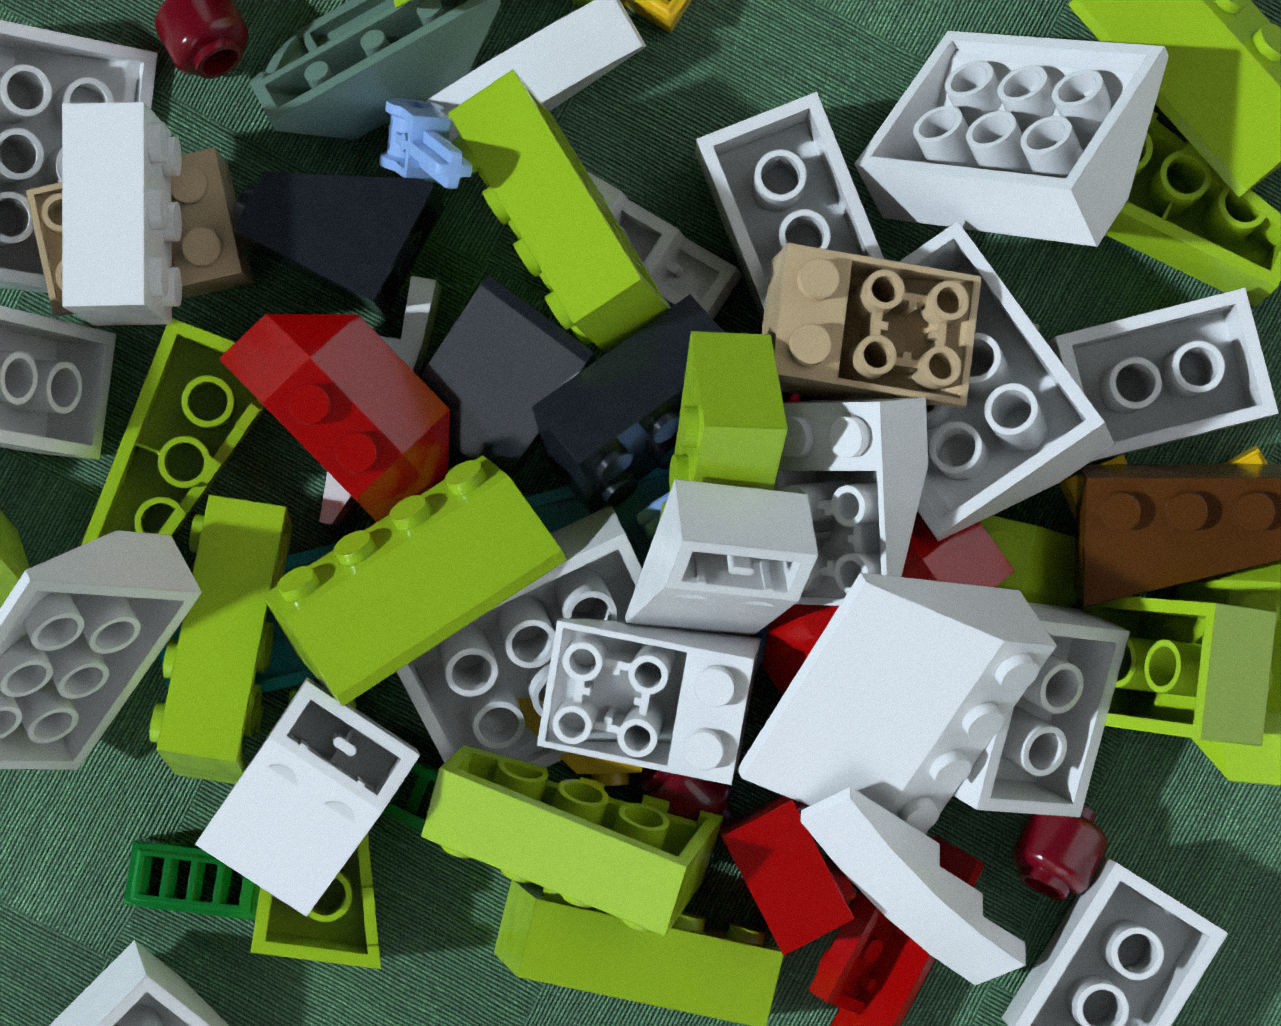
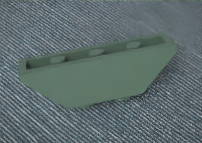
(351, 60)

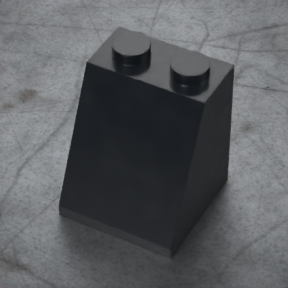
(341, 229)
(495, 369)

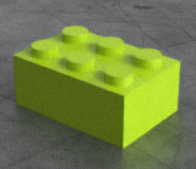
(1191, 668)

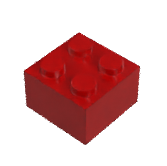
(787, 874)

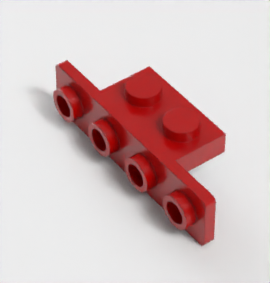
(875, 965)

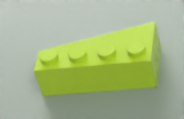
(1196, 222)
(730, 412)
(177, 437)

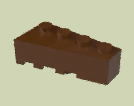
(1171, 525)

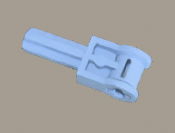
(421, 144)

